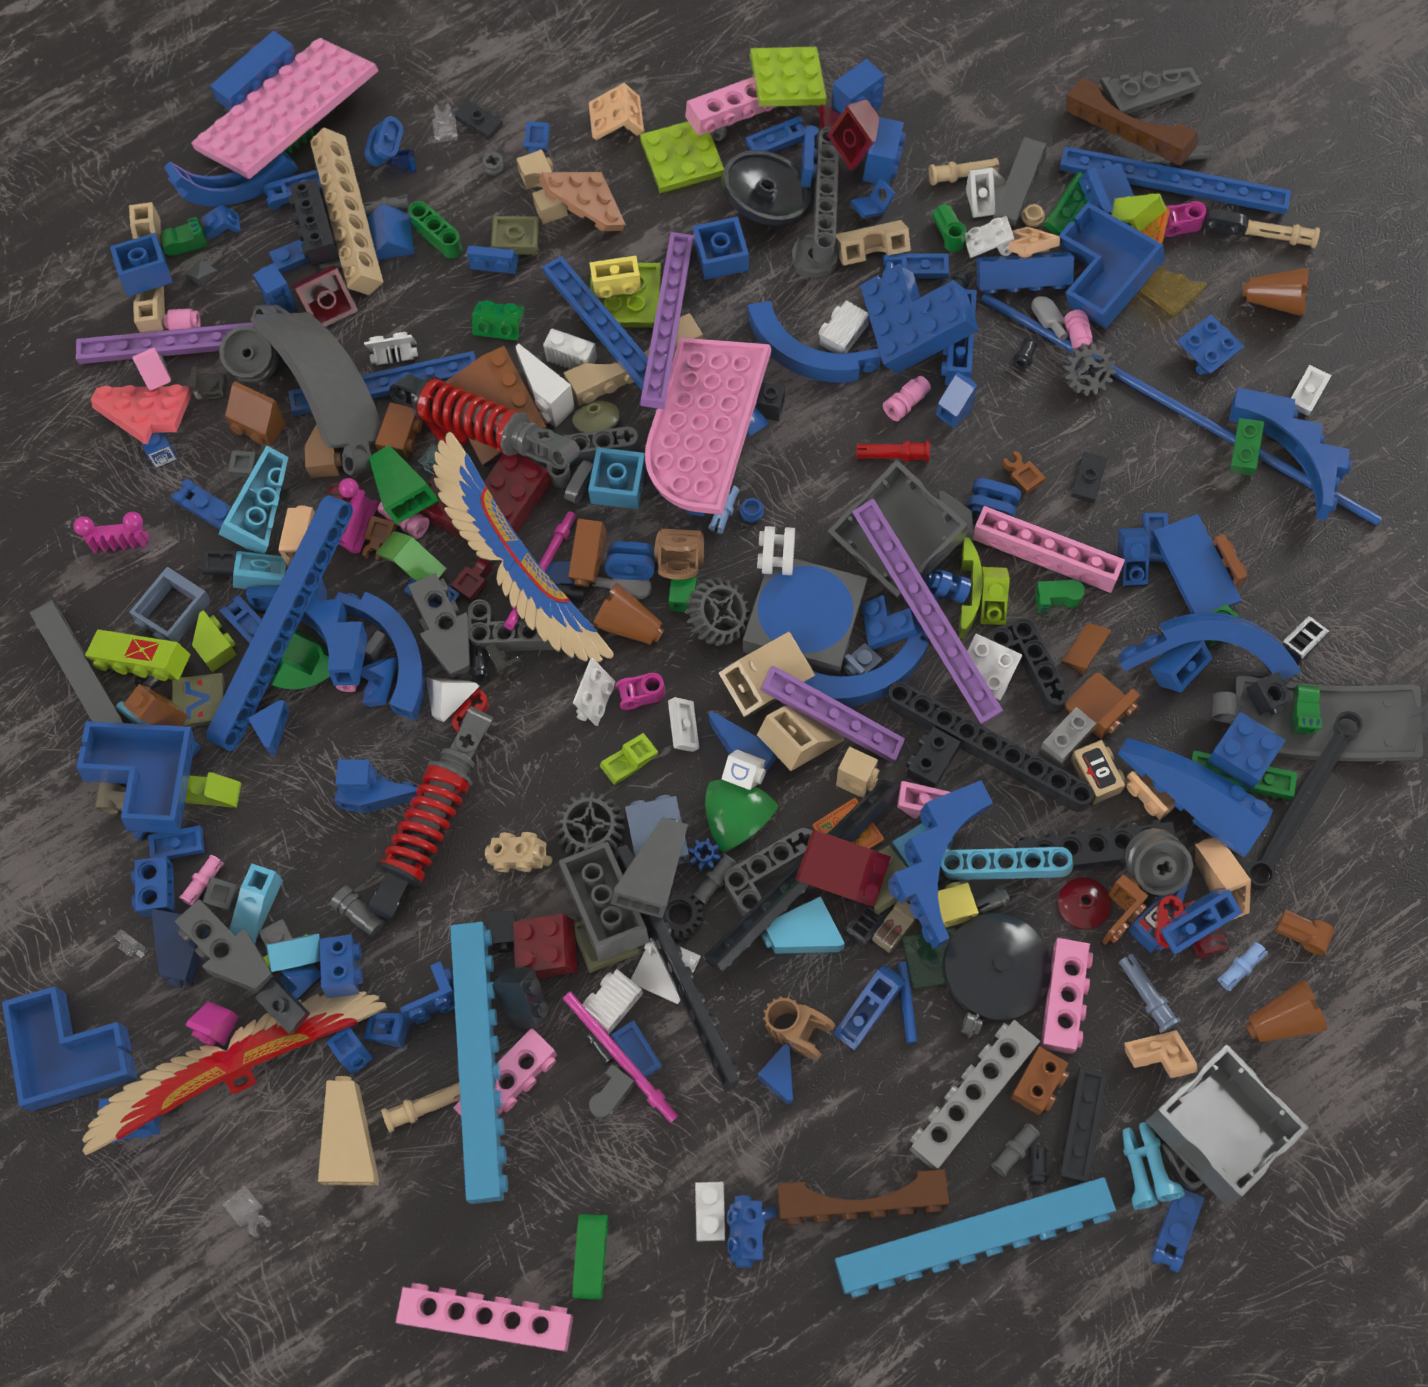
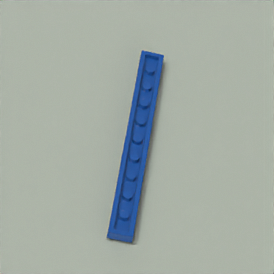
(1181, 181)

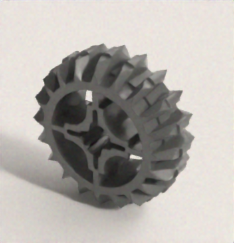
(706, 615)
(578, 824)

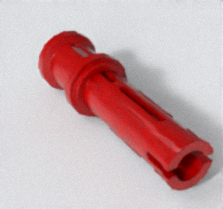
(905, 451)

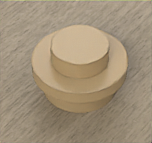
(1033, 215)

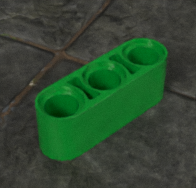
(435, 229)
(590, 1256)

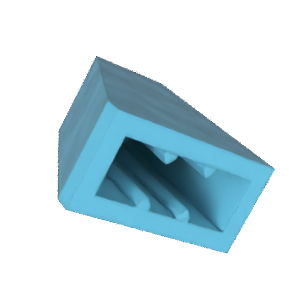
(804, 931)

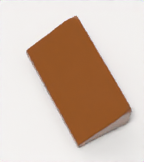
(1086, 647)

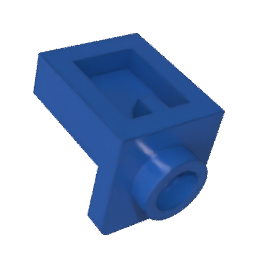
(349, 1050)

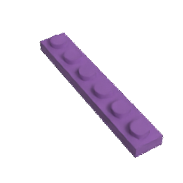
(832, 714)

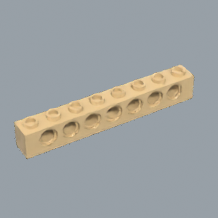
(346, 212)

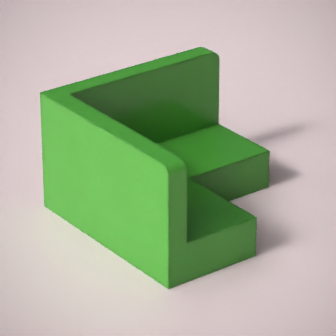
(410, 556)

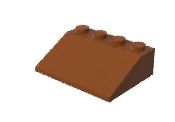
(497, 381)

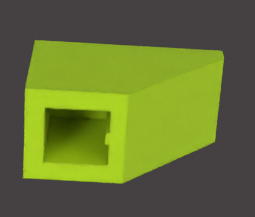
(1138, 210)
(994, 596)
(211, 644)

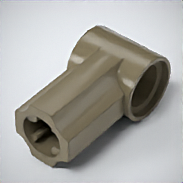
(110, 798)

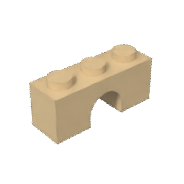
(530, 169)
(887, 238)

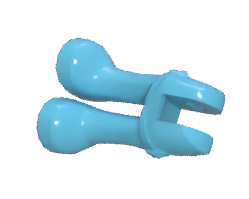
(1165, 1188)

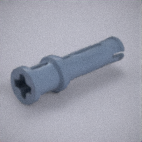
(1156, 1005)

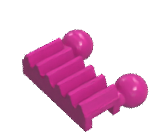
(362, 511)
(123, 534)

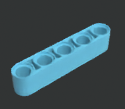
(1018, 870)

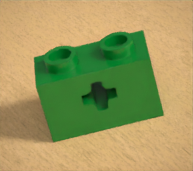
(1246, 446)

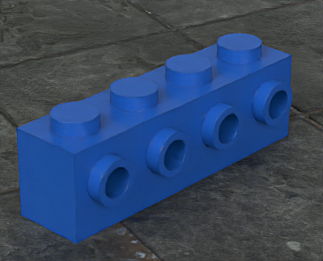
(252, 70)
(1019, 272)
(960, 353)

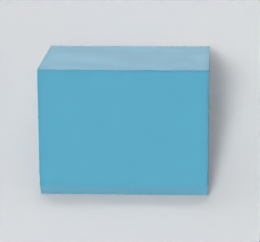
(257, 570)

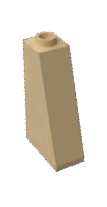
(346, 1141)

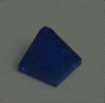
(405, 159)

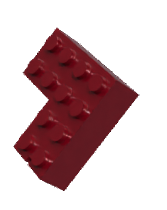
(514, 485)

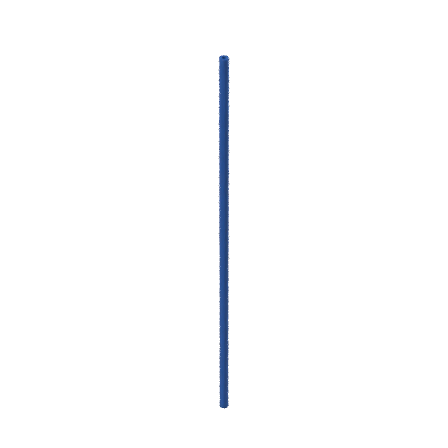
(1178, 407)

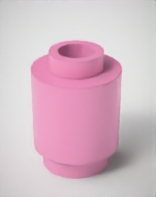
(182, 319)

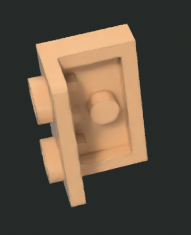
(1154, 802)

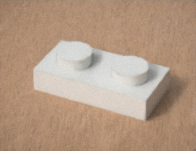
(1310, 389)
(683, 724)
(710, 1211)

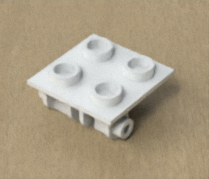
(989, 236)
(400, 340)
(994, 663)
(593, 693)
(653, 975)

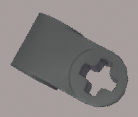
(1178, 1168)

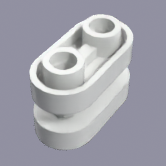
(767, 560)

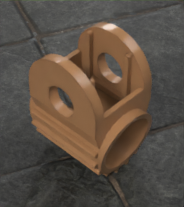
(679, 551)
(800, 1032)

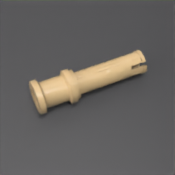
(953, 171)
(1295, 234)
(411, 1110)

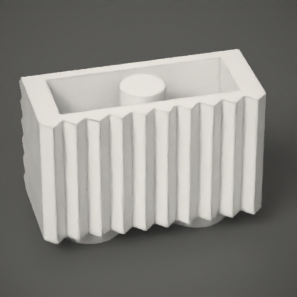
(844, 328)
(568, 349)
(612, 1000)

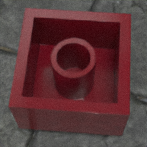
(546, 945)

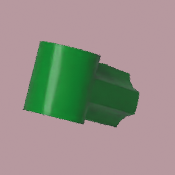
(950, 228)

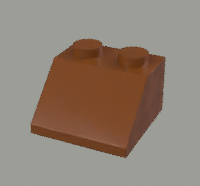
(254, 415)

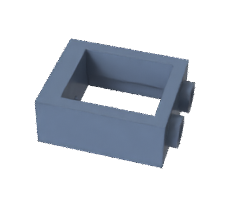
(156, 593)

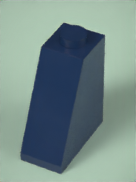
(175, 956)

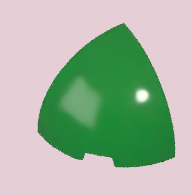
(302, 663)
(736, 812)

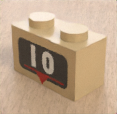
(1096, 767)

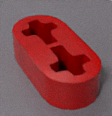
(463, 708)
(1162, 917)

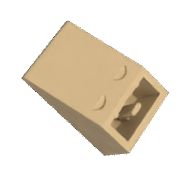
(748, 673)
(796, 736)

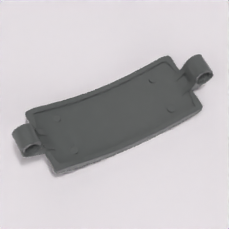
(328, 381)
(1389, 716)

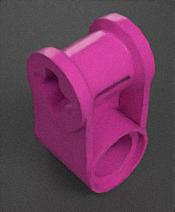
(1185, 218)
(639, 690)

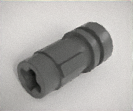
(351, 906)

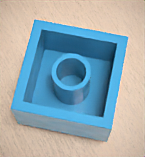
(617, 478)

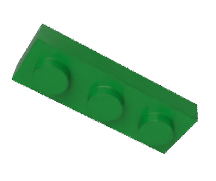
(1067, 207)

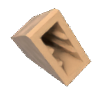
(294, 529)
(1223, 871)

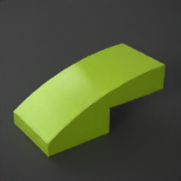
(629, 760)

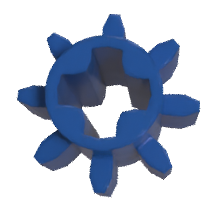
(699, 850)

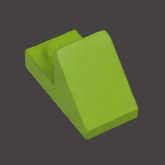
(213, 790)

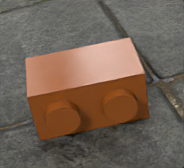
(399, 430)

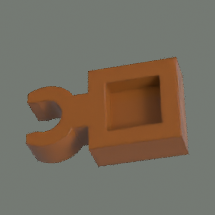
(1025, 475)
(377, 534)

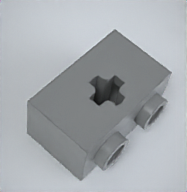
(1067, 737)

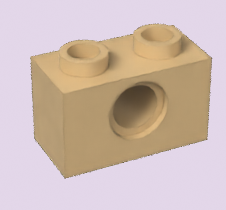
(857, 773)

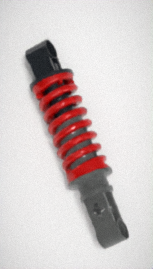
(482, 420)
(441, 788)

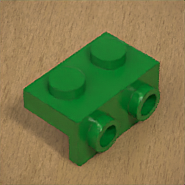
(497, 320)

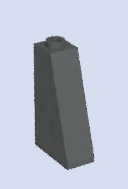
(650, 875)

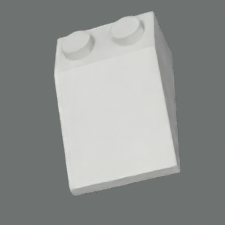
(548, 390)

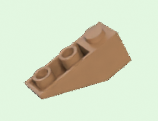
(320, 459)

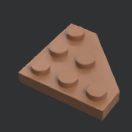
(586, 196)

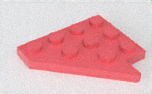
(141, 409)

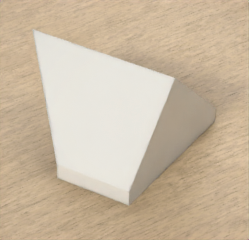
(984, 191)
(447, 695)

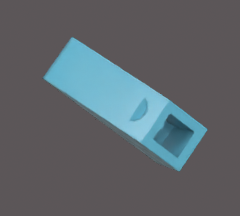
(255, 900)

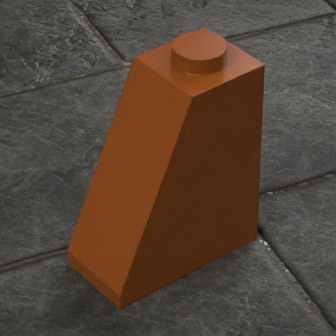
(587, 552)
(154, 707)

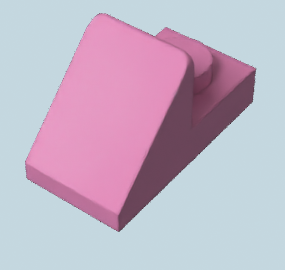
(152, 369)
(914, 797)

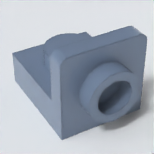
(861, 661)

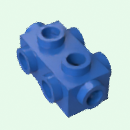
(746, 1228)

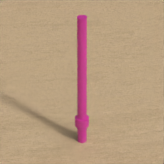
(560, 534)
(655, 1097)

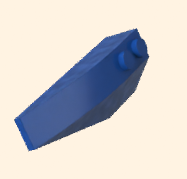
(1213, 801)

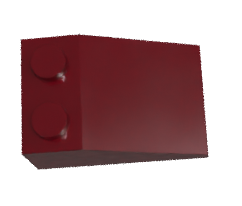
(843, 868)

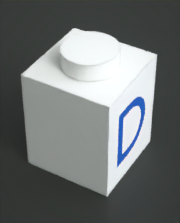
(744, 769)

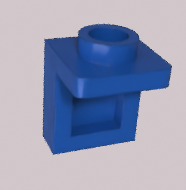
(536, 137)
(220, 220)

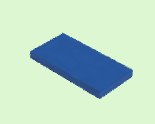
(1196, 565)

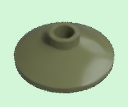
(596, 416)

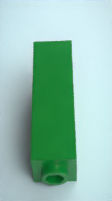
(399, 486)

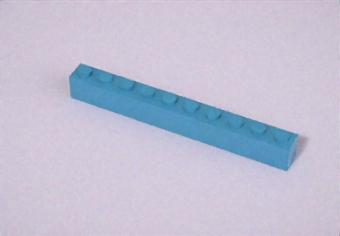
(477, 1064)
(975, 1236)

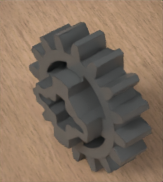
(1092, 378)

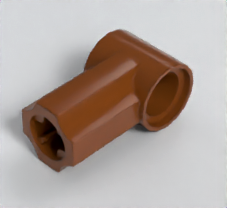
(1313, 934)

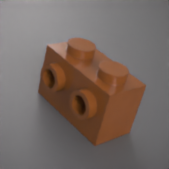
(1040, 1081)

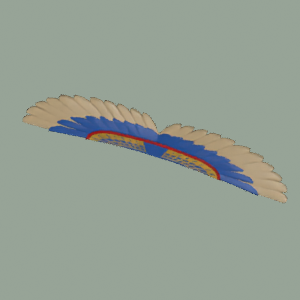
(520, 575)

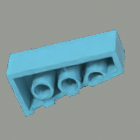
(254, 510)

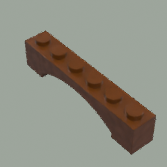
(1169, 142)
(925, 1192)

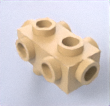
(517, 852)

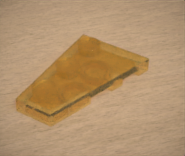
(1172, 290)

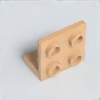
(616, 109)

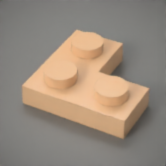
(1031, 241)
(1162, 1048)

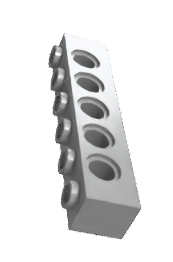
(1022, 1045)

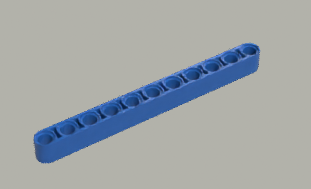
(279, 622)

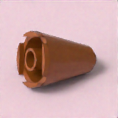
(1279, 290)
(627, 617)
(1287, 1016)

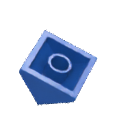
(390, 232)

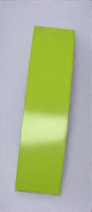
(970, 562)

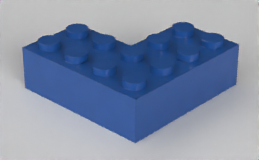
(1116, 262)
(915, 326)
(150, 761)
(54, 1063)

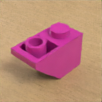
(212, 1024)

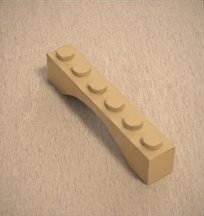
(148, 305)
(594, 380)

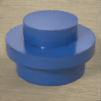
(751, 510)

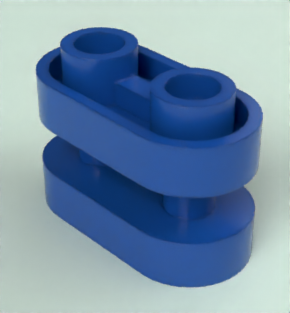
(383, 141)
(993, 495)
(630, 560)
(947, 585)

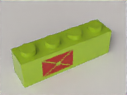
(137, 655)

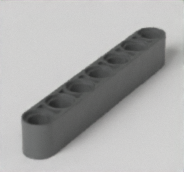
(825, 199)
(75, 664)

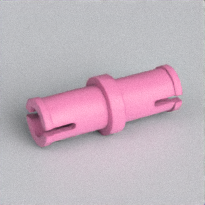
(201, 880)

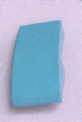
(293, 952)

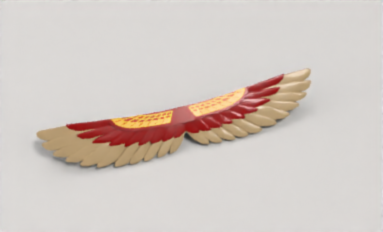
(204, 1068)

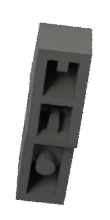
(447, 646)
(242, 964)

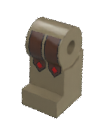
(894, 927)

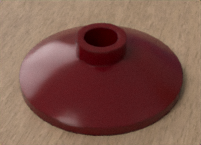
(1079, 914)

